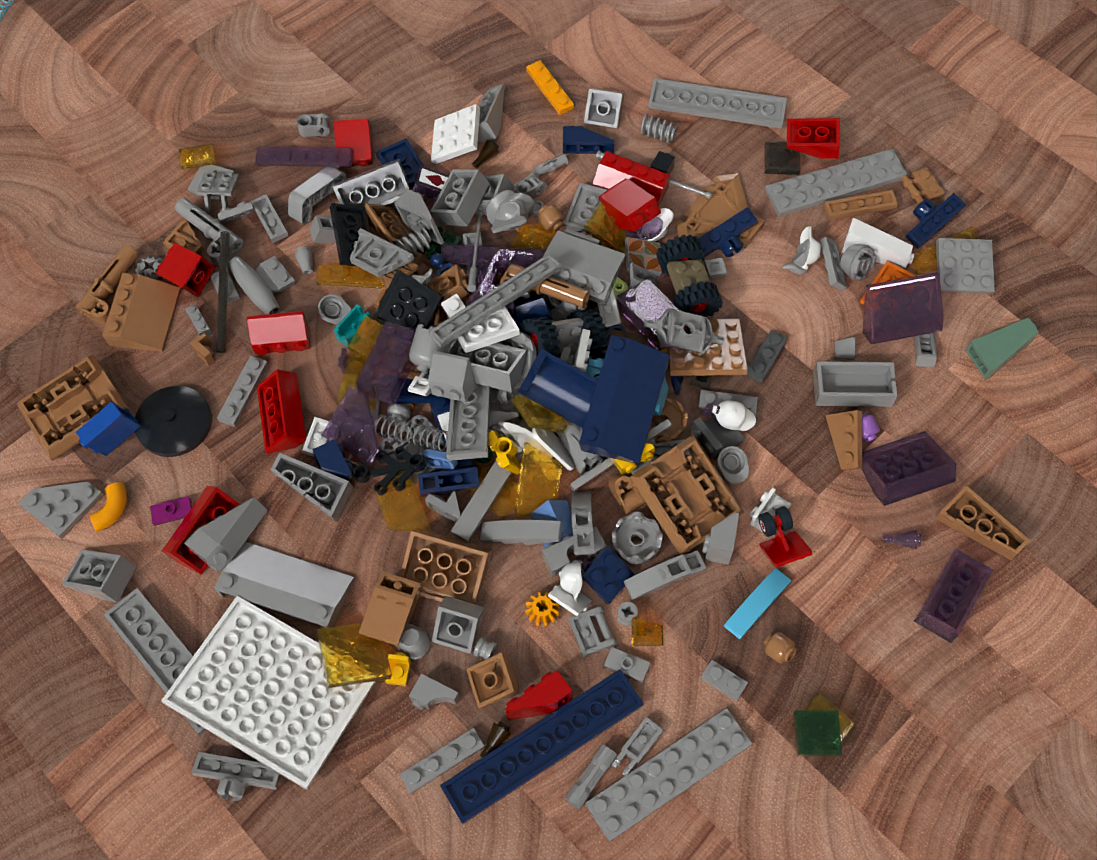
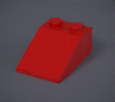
(814, 136)

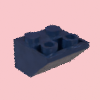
(331, 460)

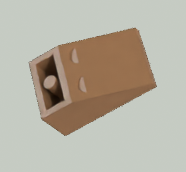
(390, 608)

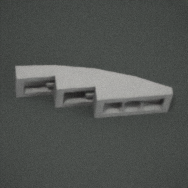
(522, 531)

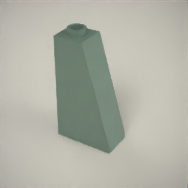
(999, 347)

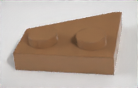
(185, 237)

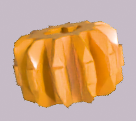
(548, 614)

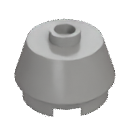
(857, 261)

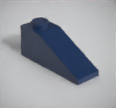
(583, 141)
(448, 481)

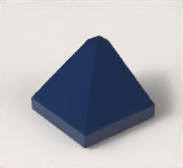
(677, 383)

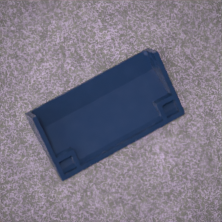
(624, 400)

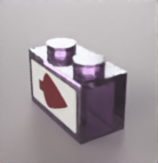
(429, 182)

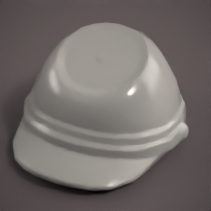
(333, 308)
(733, 464)
(414, 642)

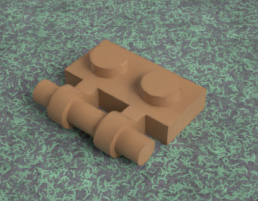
(926, 184)

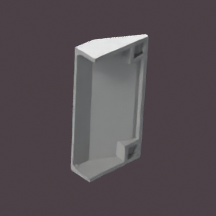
(285, 584)

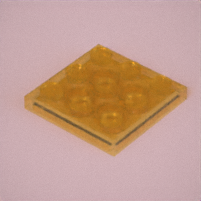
(351, 656)

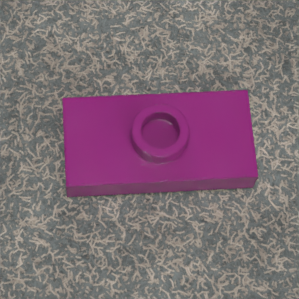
(170, 510)

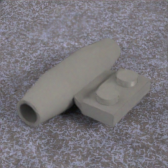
(263, 282)

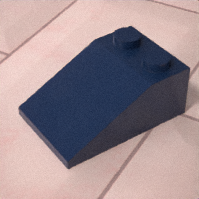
(532, 307)

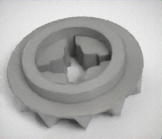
(152, 261)

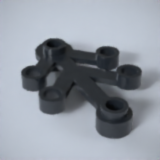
(414, 463)

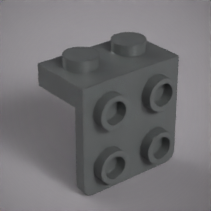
(714, 437)

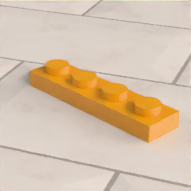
(550, 87)

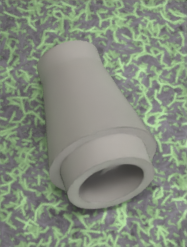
(305, 259)

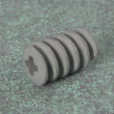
(658, 129)
(415, 242)

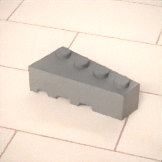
(319, 487)

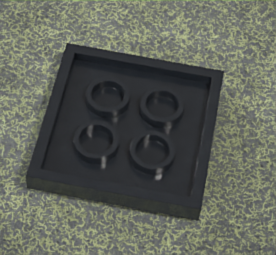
(408, 303)

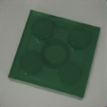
(817, 733)

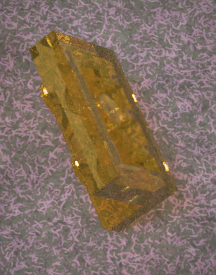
(197, 156)

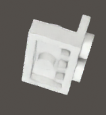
(770, 502)

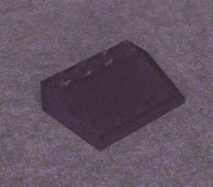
(903, 308)
(907, 468)

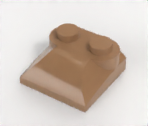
(493, 680)

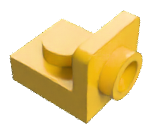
(400, 668)

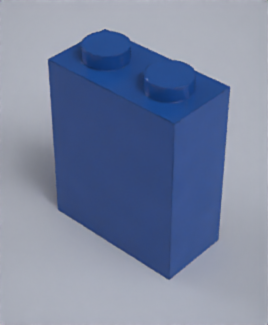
(107, 429)

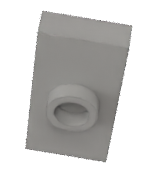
(630, 665)

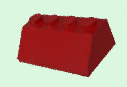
(615, 168)
(281, 411)
(208, 506)

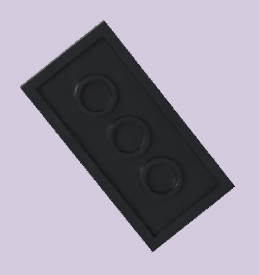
(346, 224)

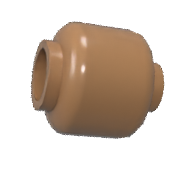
(550, 217)
(780, 647)

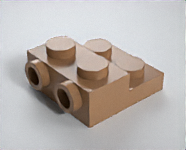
(451, 283)

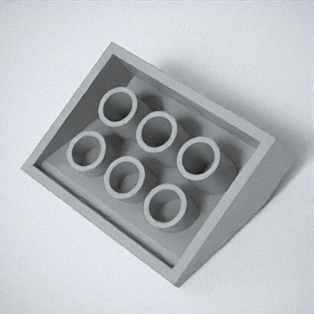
(586, 265)

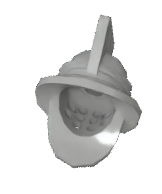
(508, 210)

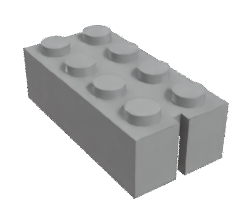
(854, 384)

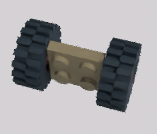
(683, 262)

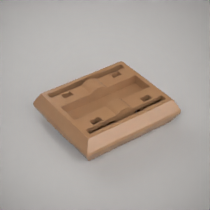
(71, 406)
(685, 494)

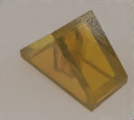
(646, 633)

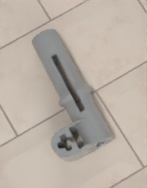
(210, 227)

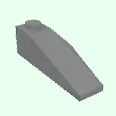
(223, 537)

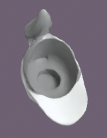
(806, 254)

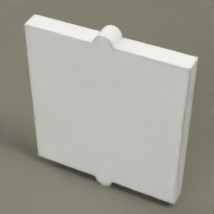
(567, 600)

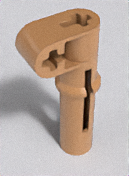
(105, 285)
(553, 288)
(632, 499)

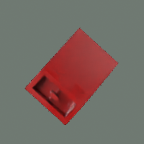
(540, 699)

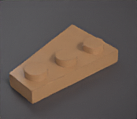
(847, 438)

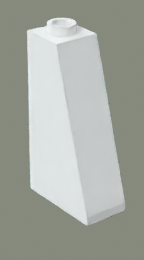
(884, 245)

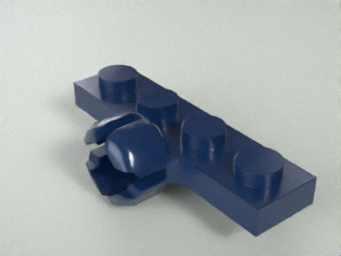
(933, 218)
(726, 234)

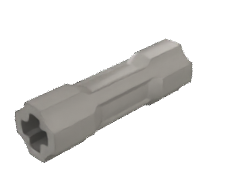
(581, 790)

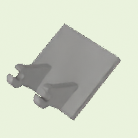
(217, 184)

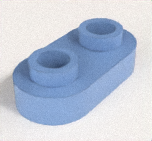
(438, 460)

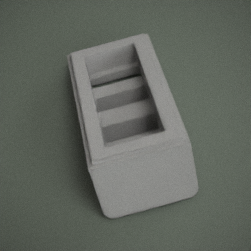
(925, 350)

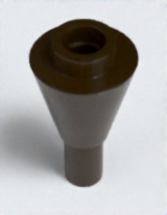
(489, 150)
(497, 735)

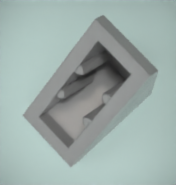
(638, 274)

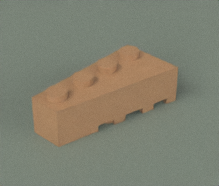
(982, 523)

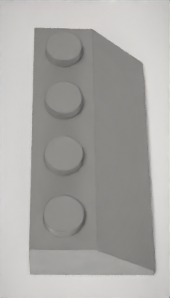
(376, 186)
(494, 364)

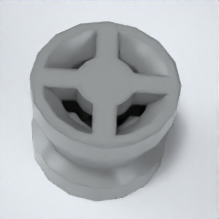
(625, 618)
(484, 648)

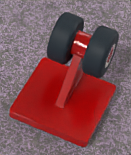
(782, 548)

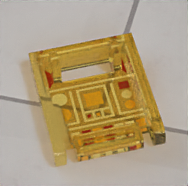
(537, 417)

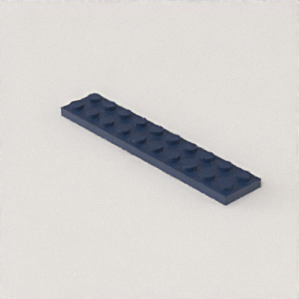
(541, 746)

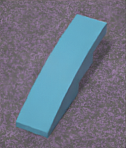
(757, 603)

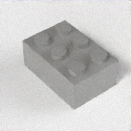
(460, 197)

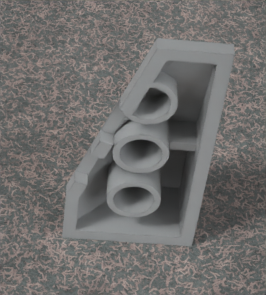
(491, 113)

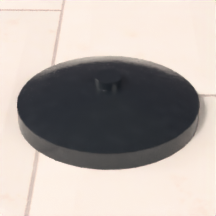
(173, 421)

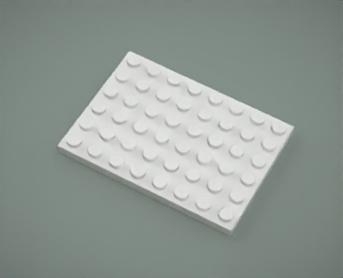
(266, 693)

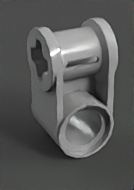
(312, 125)
(531, 186)

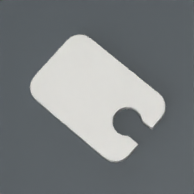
(554, 446)

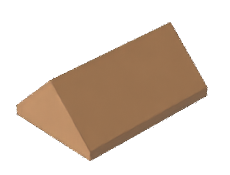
(386, 222)

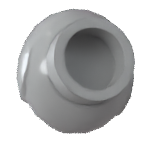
(400, 411)

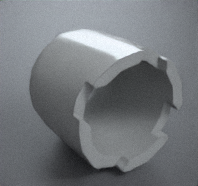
(423, 349)

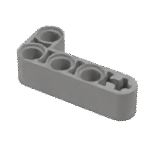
(311, 192)

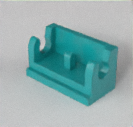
(348, 326)

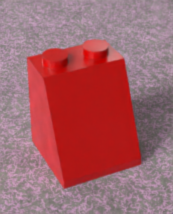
(358, 136)
(629, 205)
(186, 269)

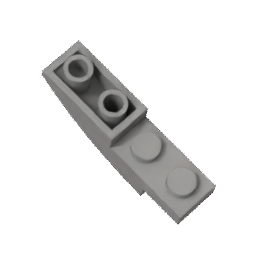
(583, 523)
(664, 574)

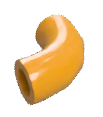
(112, 509)

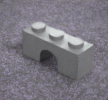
(557, 554)

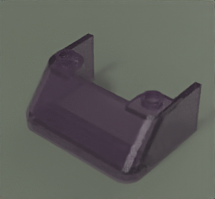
(489, 271)

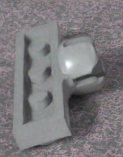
(234, 774)

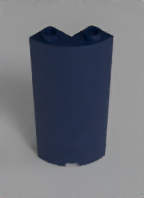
(559, 387)

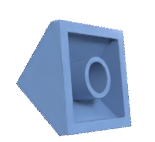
(555, 511)

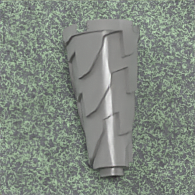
(570, 440)

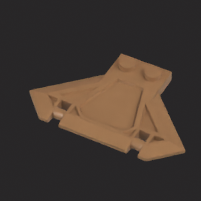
(722, 205)

